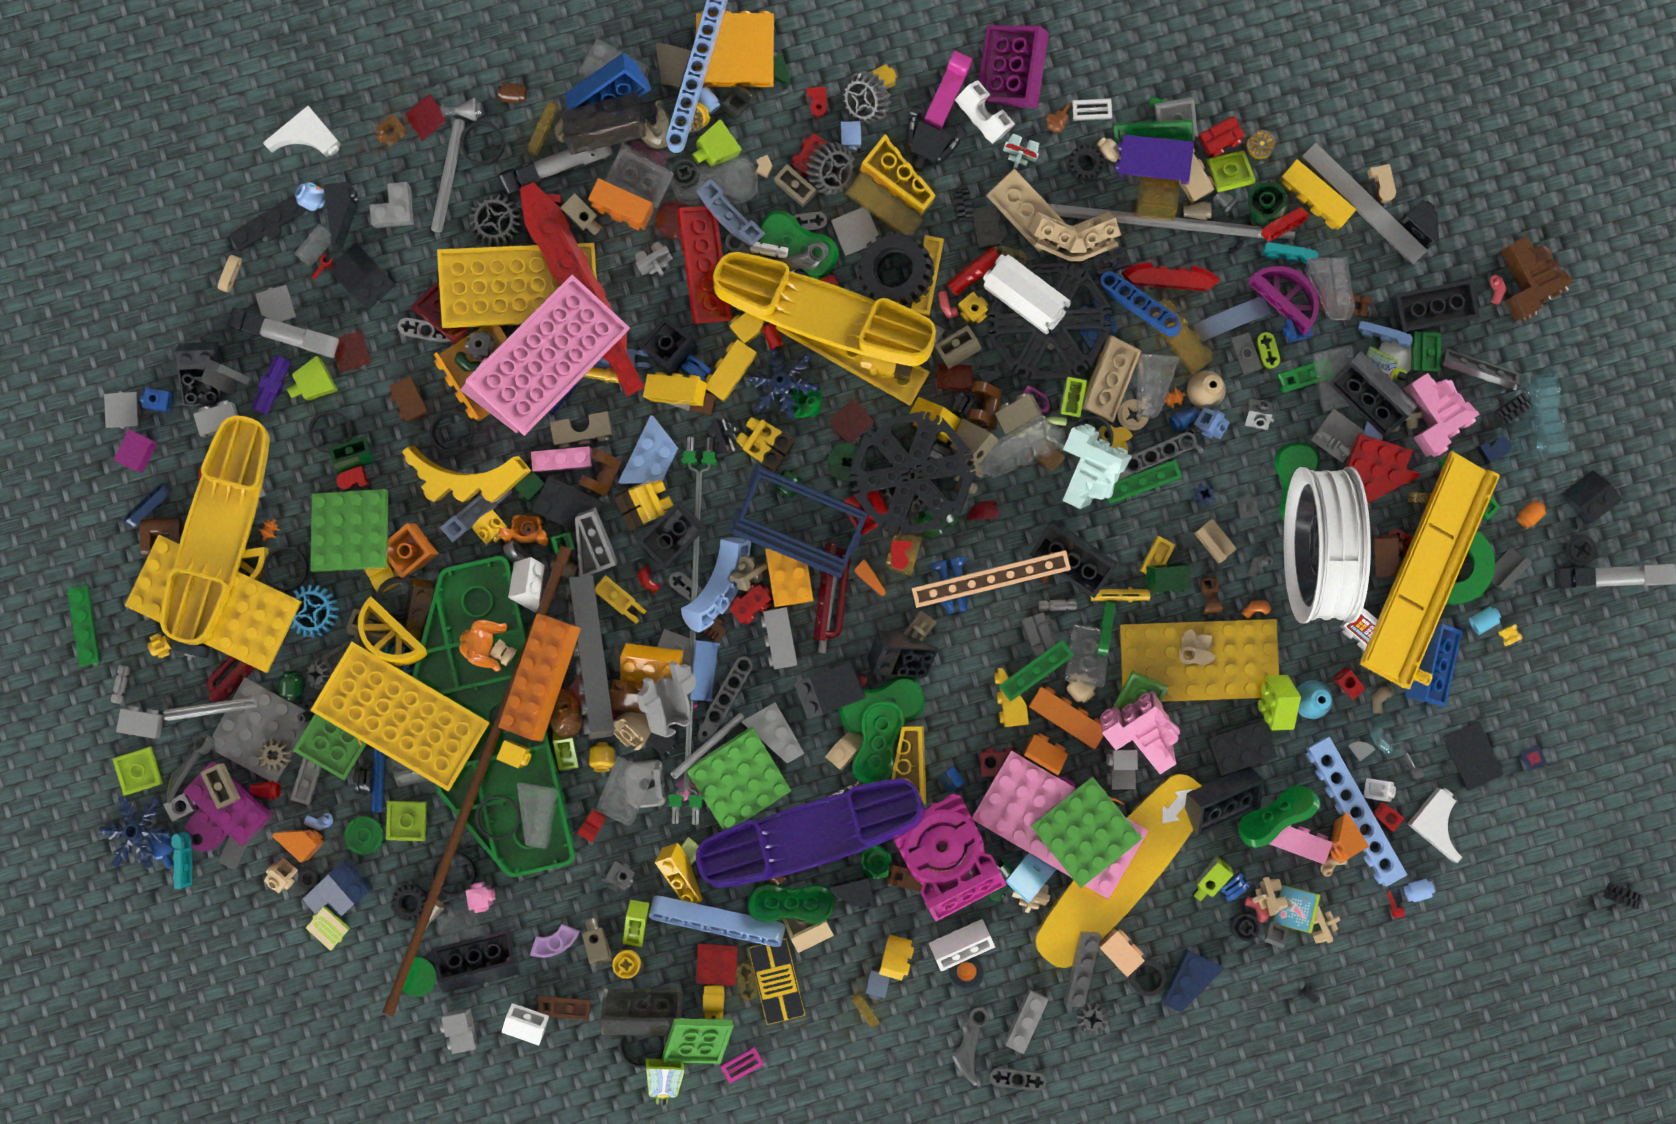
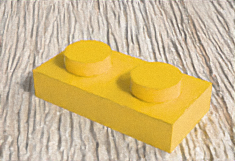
(1158, 553)

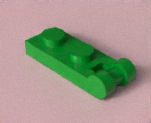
(1302, 376)

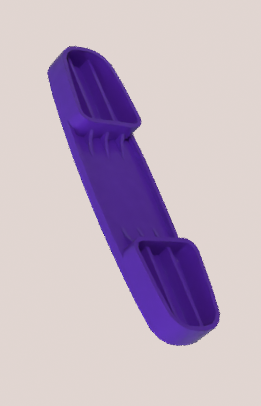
(810, 834)

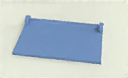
(704, 670)

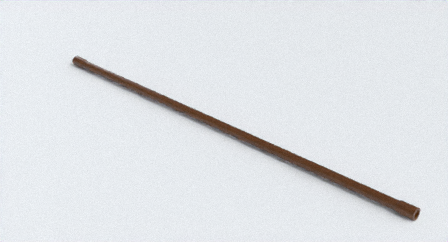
(394, 997)

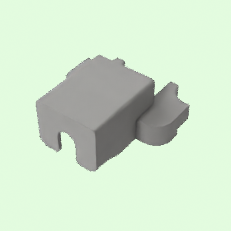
(667, 700)

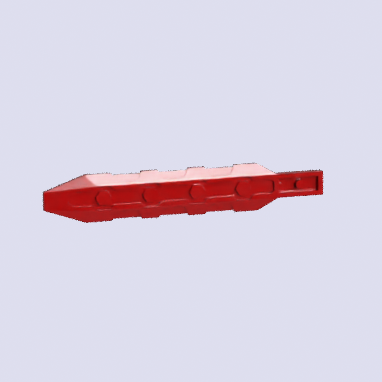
(565, 258)

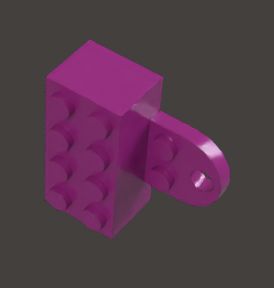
(238, 820)

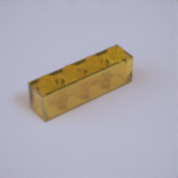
(883, 205)
(1186, 343)

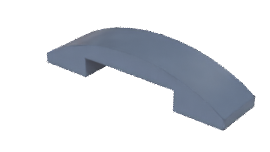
(727, 215)
(1231, 318)
(465, 519)

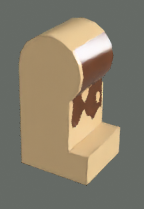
(1384, 182)

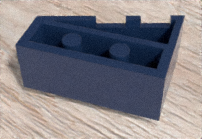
(1189, 980)

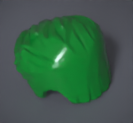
(876, 862)

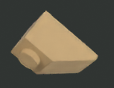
(845, 750)

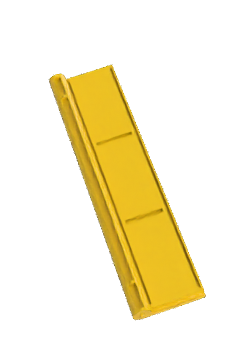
(1429, 570)

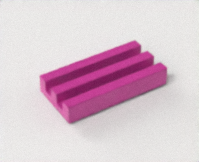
(756, 1056)

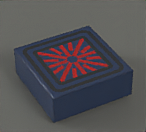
(1533, 757)

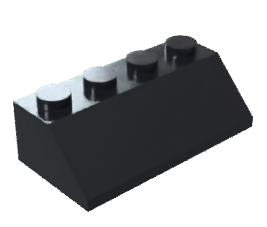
(1373, 394)
(1088, 564)
(1224, 800)
(475, 961)

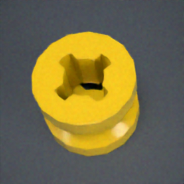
(1510, 634)

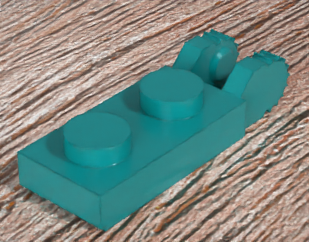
(1288, 252)
(182, 860)

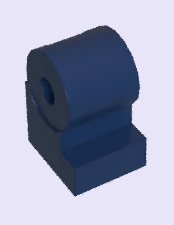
(1496, 450)

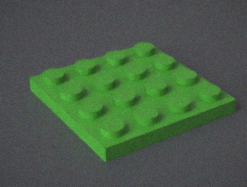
(349, 530)
(738, 779)
(1086, 832)

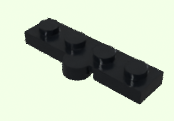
(267, 223)

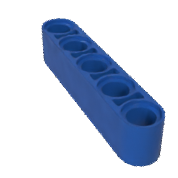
(1146, 310)

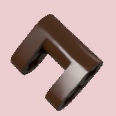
(991, 402)
(605, 475)
(154, 527)

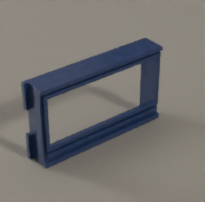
(787, 545)

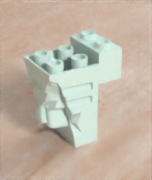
(1097, 467)

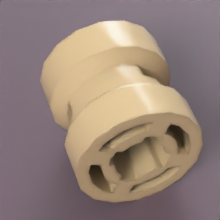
(499, 650)

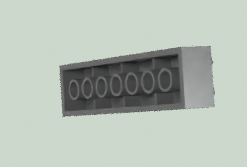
(590, 656)

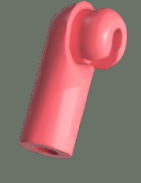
(1498, 287)
(945, 305)
(1262, 914)

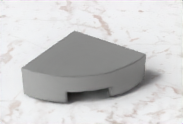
(1361, 749)

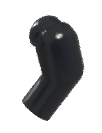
(307, 715)

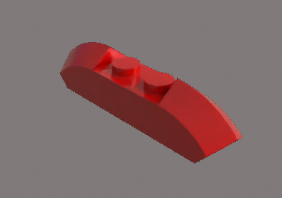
(1195, 279)

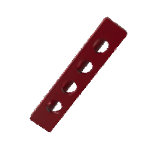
(824, 597)
(232, 681)

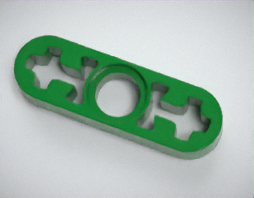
(1106, 628)

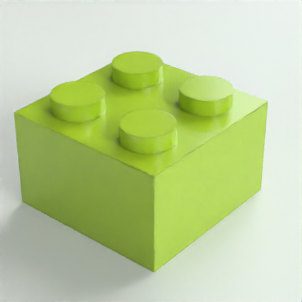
(1279, 702)

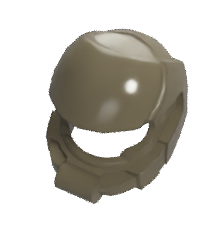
(657, 134)

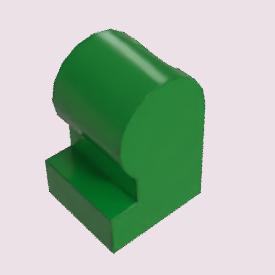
(561, 540)

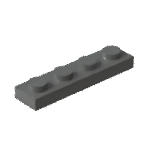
(1481, 369)
(1082, 969)

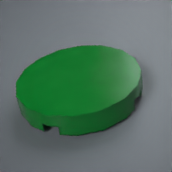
(364, 835)
(420, 977)

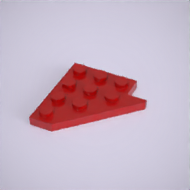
(1380, 465)

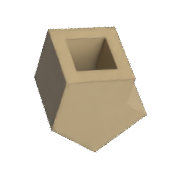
(764, 166)

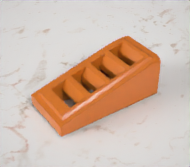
(865, 572)

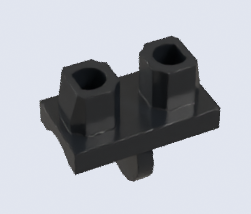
(1111, 260)
(726, 436)

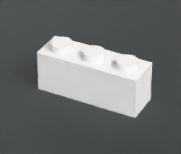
(961, 945)

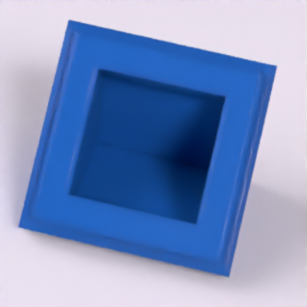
(951, 779)

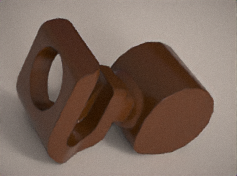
(1209, 589)

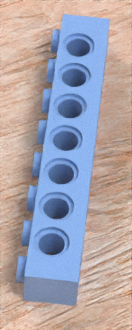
(1325, 746)

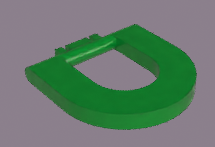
(1481, 573)

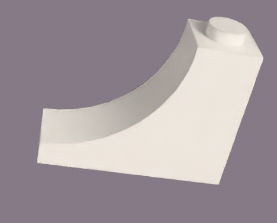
(307, 130)
(1432, 822)

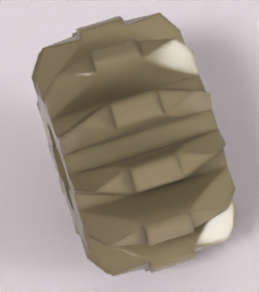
(278, 762)

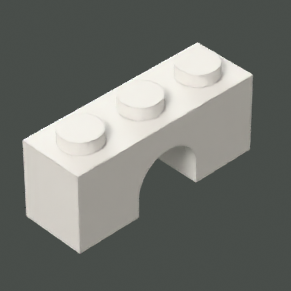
(973, 103)

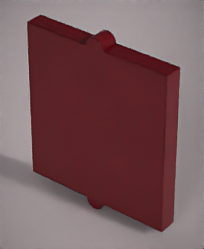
(426, 117)

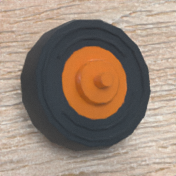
(967, 974)

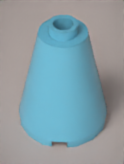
(1315, 699)

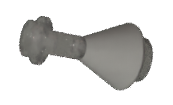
(469, 109)

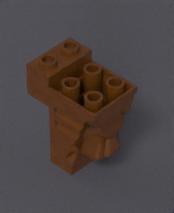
(1536, 277)

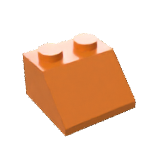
(409, 550)
(1045, 754)
(1346, 839)
(300, 843)

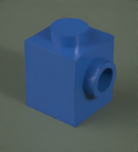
(157, 400)

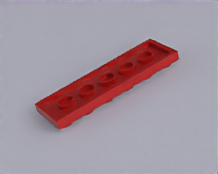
(701, 255)

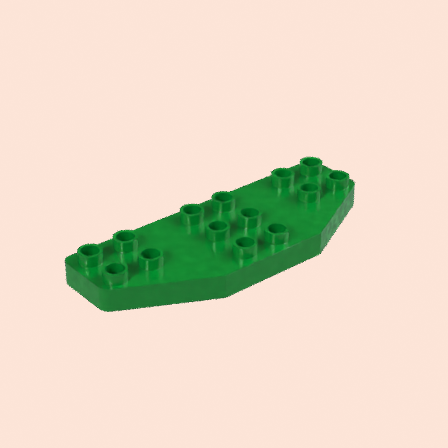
(461, 597)

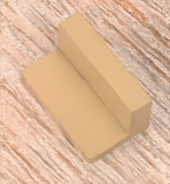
(1215, 541)

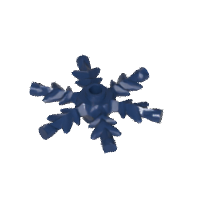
(783, 382)
(135, 832)

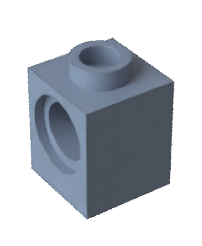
(877, 985)

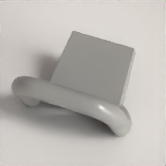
(657, 795)

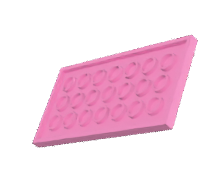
(547, 355)
(1021, 797)

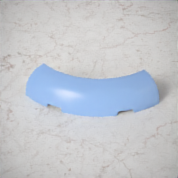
(719, 589)

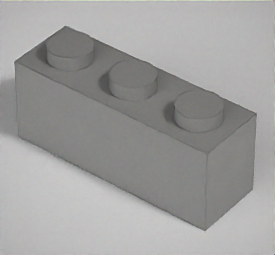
(779, 638)
(1026, 1021)

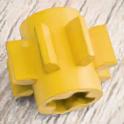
(159, 645)

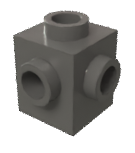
(483, 351)
(1259, 414)
(618, 876)

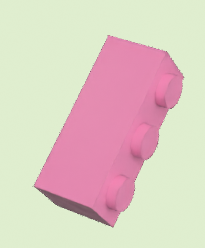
(561, 459)
(1303, 843)

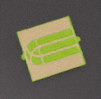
(327, 928)

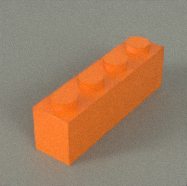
(1067, 717)

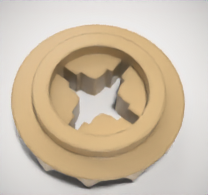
(1123, 414)

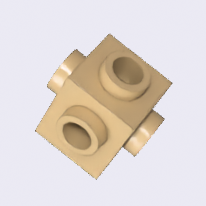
(280, 875)

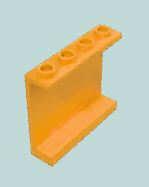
(741, 50)
(458, 377)

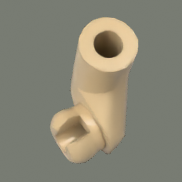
(1330, 864)

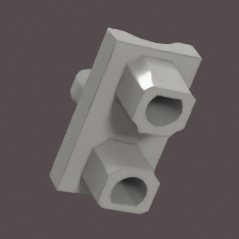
(654, 261)

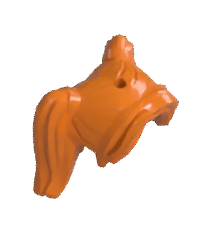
(519, 530)
(478, 643)

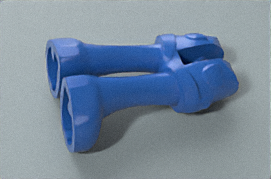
(942, 569)

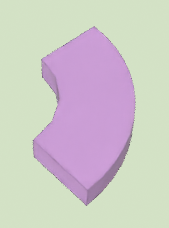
(555, 943)

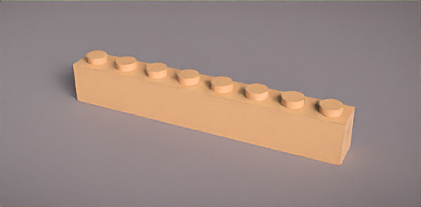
(991, 578)

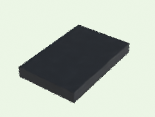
(1472, 755)

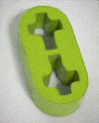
(1263, 352)

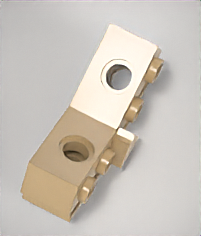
(1080, 240)

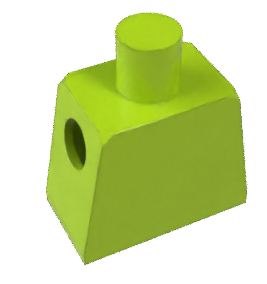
(716, 146)
(312, 381)

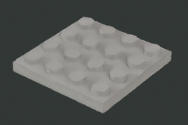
(245, 730)

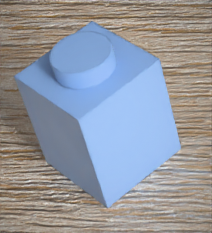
(851, 135)

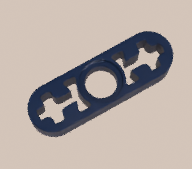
(147, 505)

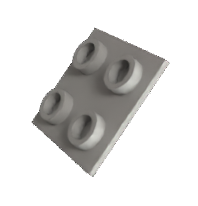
(1337, 435)

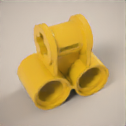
(713, 1002)

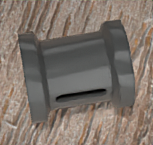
(1225, 200)

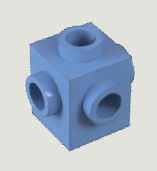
(1212, 423)

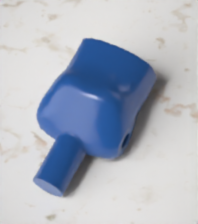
(162, 850)

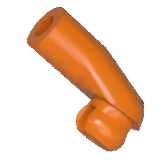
(1256, 606)

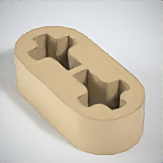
(229, 273)

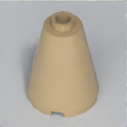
(1206, 389)
(632, 729)

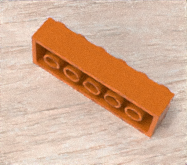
(539, 677)

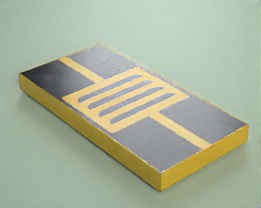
(776, 982)

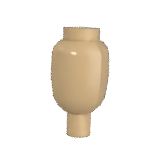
(1109, 149)

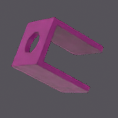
(135, 451)

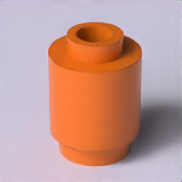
(1531, 514)

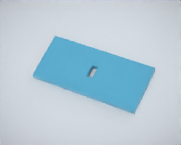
(1027, 879)

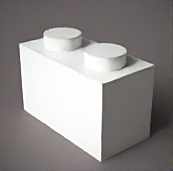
(525, 1024)

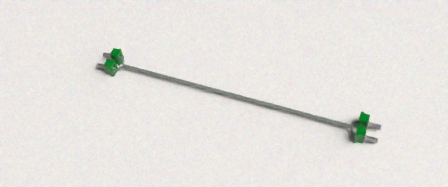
(689, 459)

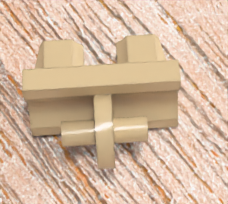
(1040, 898)
(1268, 899)
(1324, 933)

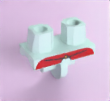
(1029, 153)

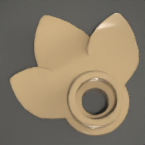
(1197, 646)

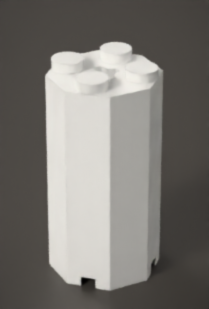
(1026, 293)

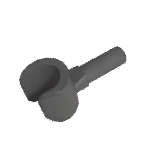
(1198, 447)
(1416, 773)

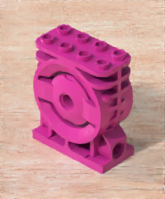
(960, 882)

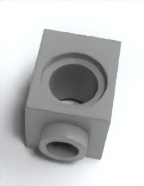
(174, 811)

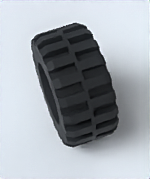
(879, 252)

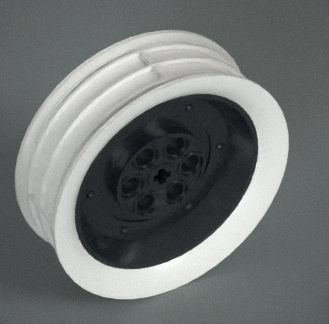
(1326, 544)

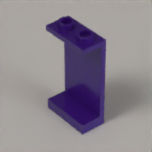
(1155, 158)

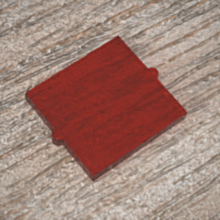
(351, 352)
(955, 378)
(851, 421)

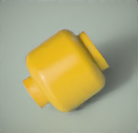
(601, 757)

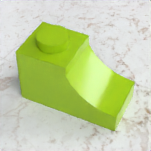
(565, 752)
(635, 923)

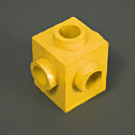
(973, 301)
(488, 527)

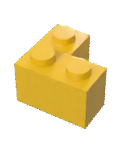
(935, 409)

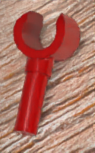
(321, 267)
(1396, 912)

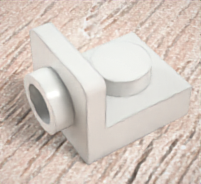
(1379, 790)

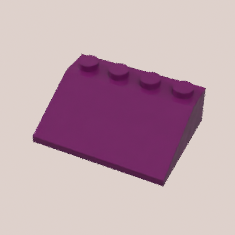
(1013, 64)

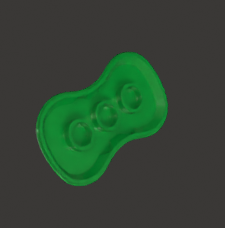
(785, 231)
(1288, 460)
(899, 690)
(880, 728)
(1265, 824)
(773, 902)

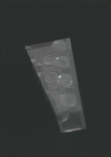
(1022, 446)

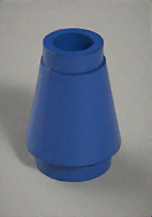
(1182, 419)

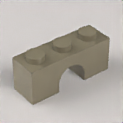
(598, 428)

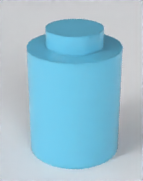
(1485, 620)

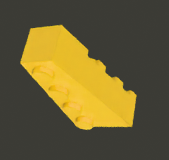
(897, 175)
(911, 758)

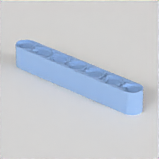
(716, 921)

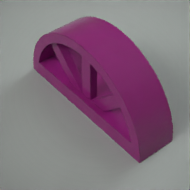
(1283, 304)

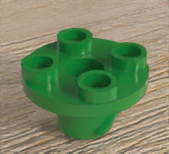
(807, 404)

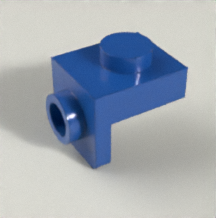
(1293, 333)

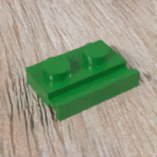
(1426, 352)

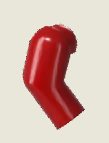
(645, 580)

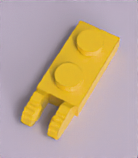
(617, 598)

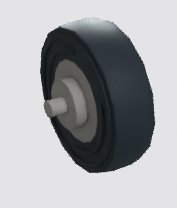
(192, 650)

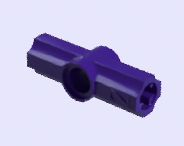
(271, 385)

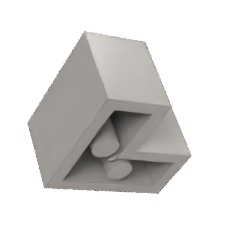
(397, 211)
(1122, 768)
(460, 1029)

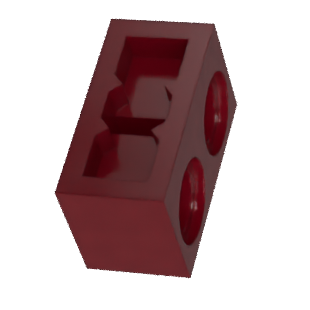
(999, 760)

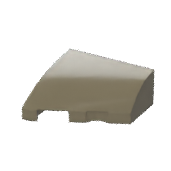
(672, 64)

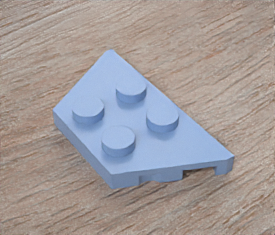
(651, 455)

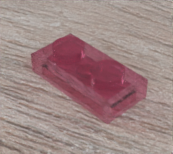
(657, 155)

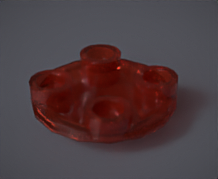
(667, 220)

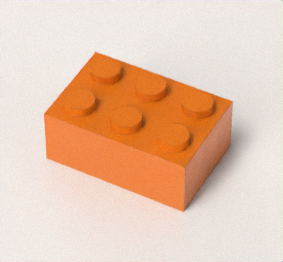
(621, 205)

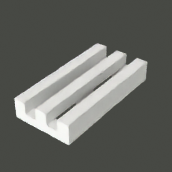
(1075, 110)

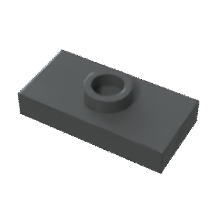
(1246, 353)

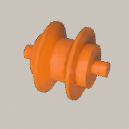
(1174, 397)
(269, 529)

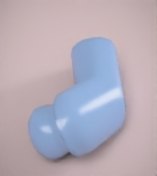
(320, 823)

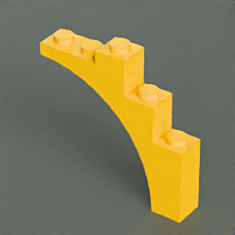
(441, 481)

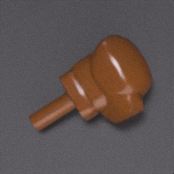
(1057, 121)

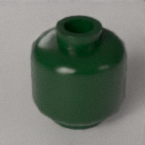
(783, 491)
(291, 684)

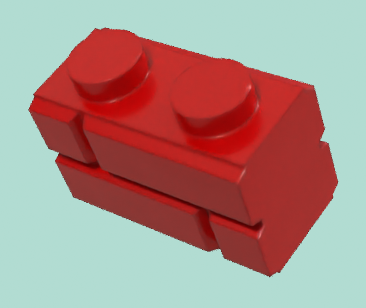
(1221, 136)

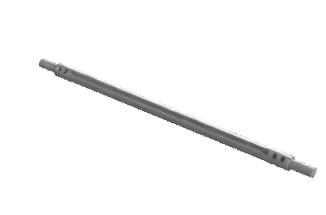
(1178, 223)

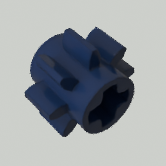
(1209, 493)

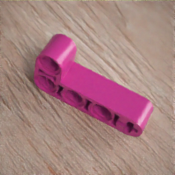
(948, 90)

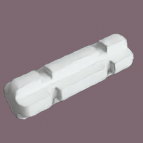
(770, 250)

